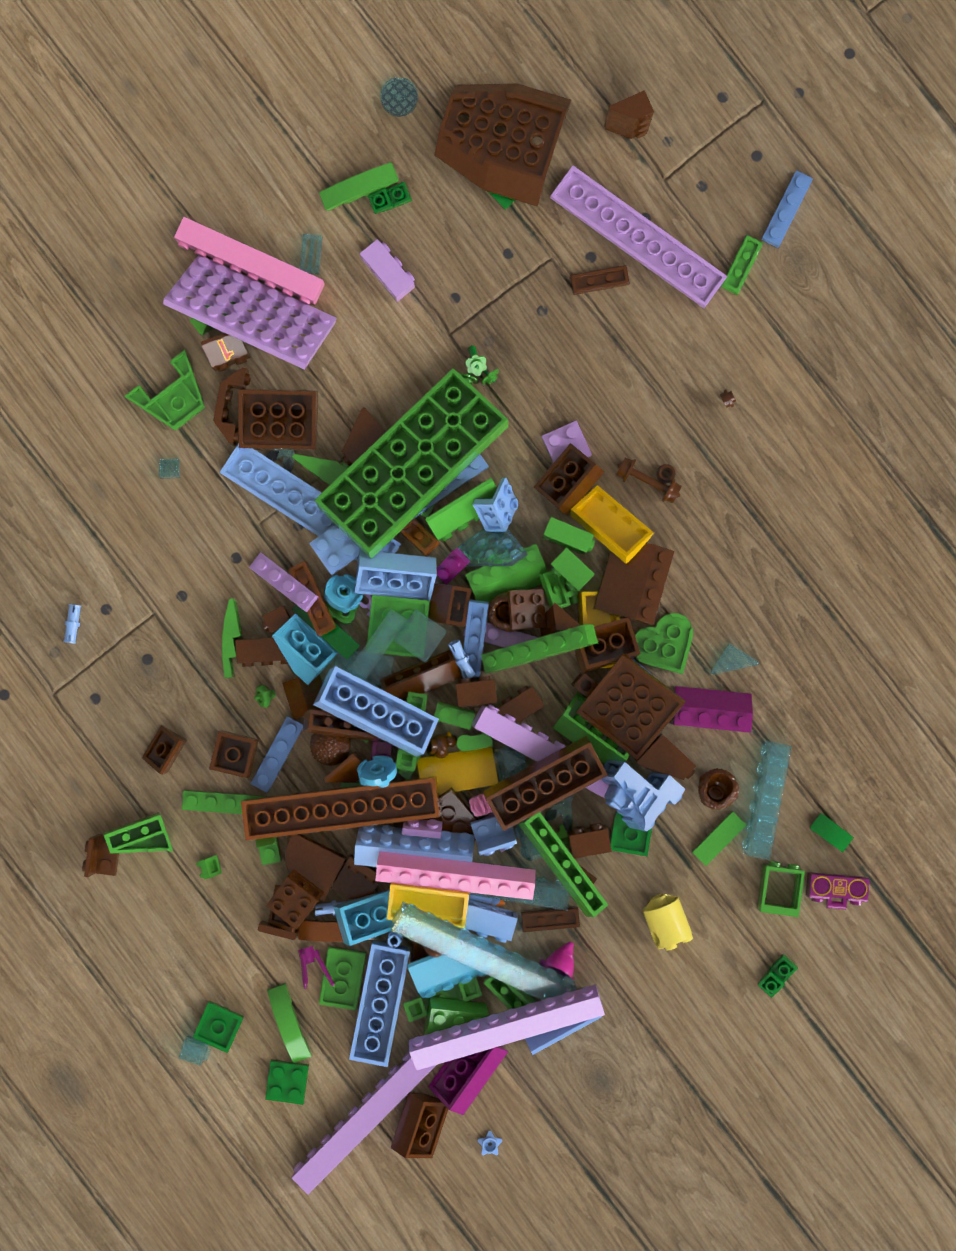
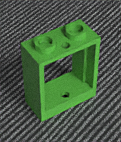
(569, 536)
(792, 910)

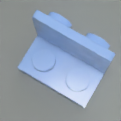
(497, 512)
(491, 836)

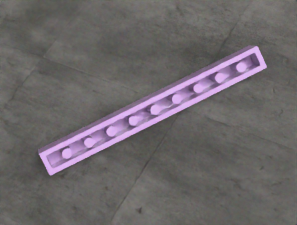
(506, 1027)
(358, 1124)

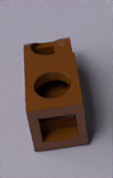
(584, 684)

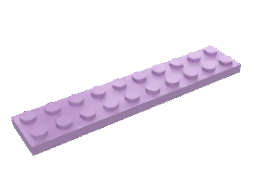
(638, 237)

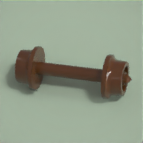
(671, 491)

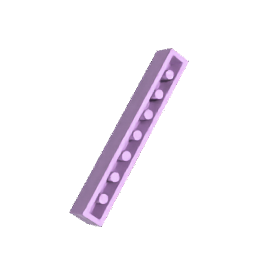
(522, 738)

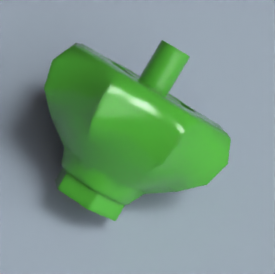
(264, 695)

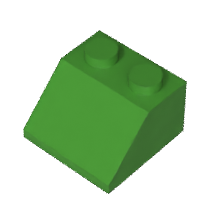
(571, 569)

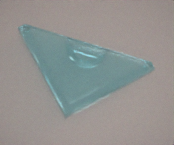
(733, 659)

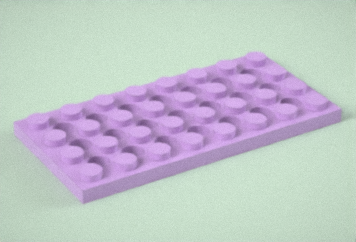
(256, 320)

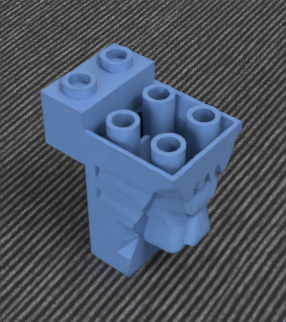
(637, 798)

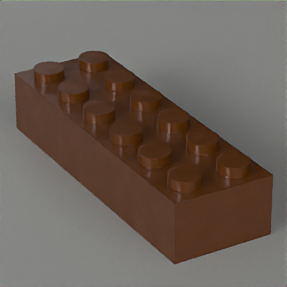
(544, 783)

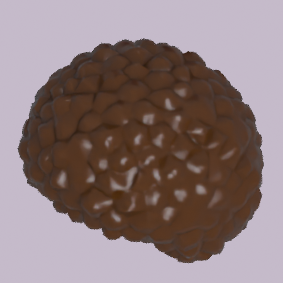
(499, 612)
(329, 749)
(718, 789)

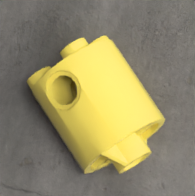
(667, 921)

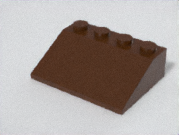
(277, 419)
(635, 587)

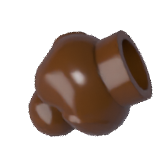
(439, 744)

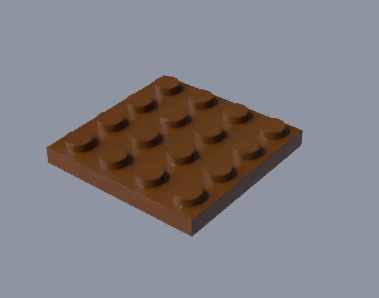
(630, 706)

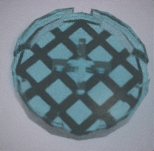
(399, 97)

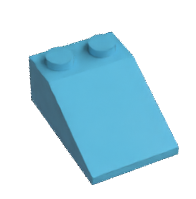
(303, 648)
(363, 917)

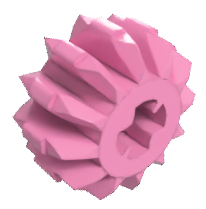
(479, 805)

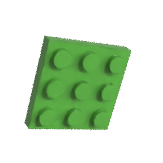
(380, 608)

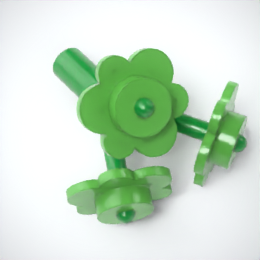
(476, 366)

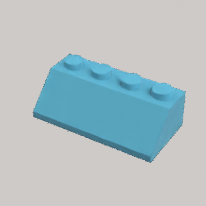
(439, 974)

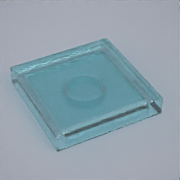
(420, 635)

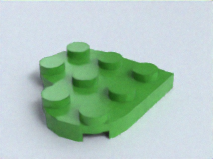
(666, 643)

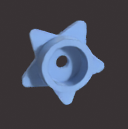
(489, 1149)

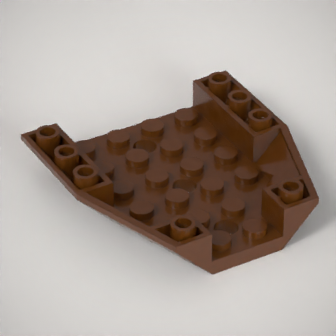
(506, 161)

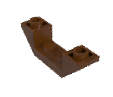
(238, 380)

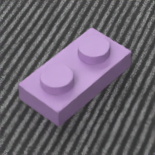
(423, 828)

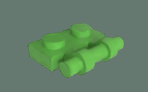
(556, 591)

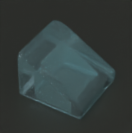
(169, 469)

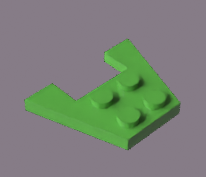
(178, 401)

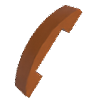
(321, 931)

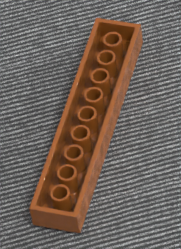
(340, 808)

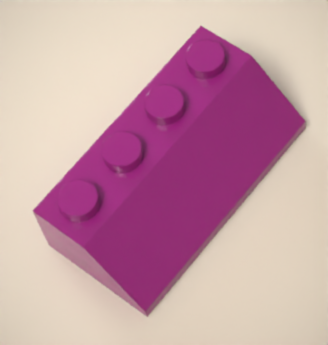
(714, 709)
(464, 1077)

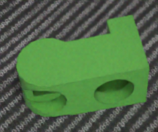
(467, 743)

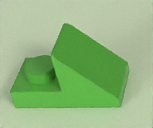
(269, 850)

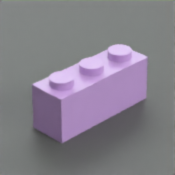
(388, 269)

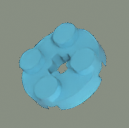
(338, 601)
(369, 773)

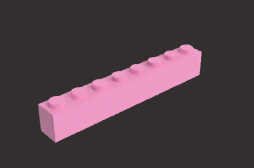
(249, 260)
(455, 875)

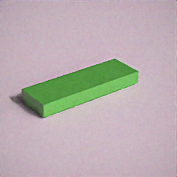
(741, 265)
(718, 838)

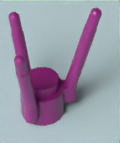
(307, 956)

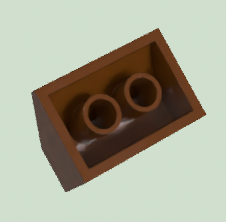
(630, 116)
(568, 479)
(613, 641)
(419, 1126)

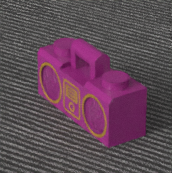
(847, 887)

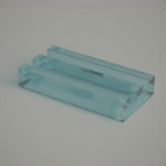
(318, 255)

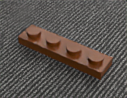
(319, 612)

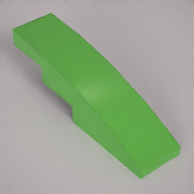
(359, 186)
(231, 631)

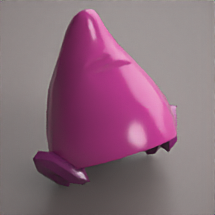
(561, 960)

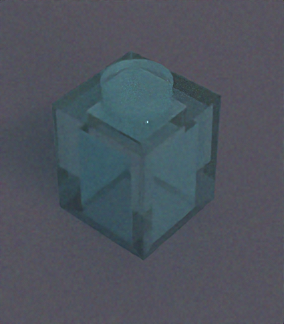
(194, 1051)

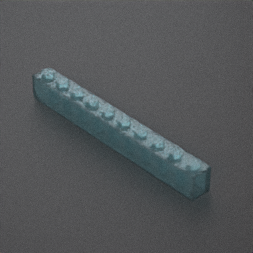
(479, 953)

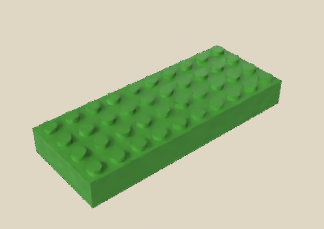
(412, 463)

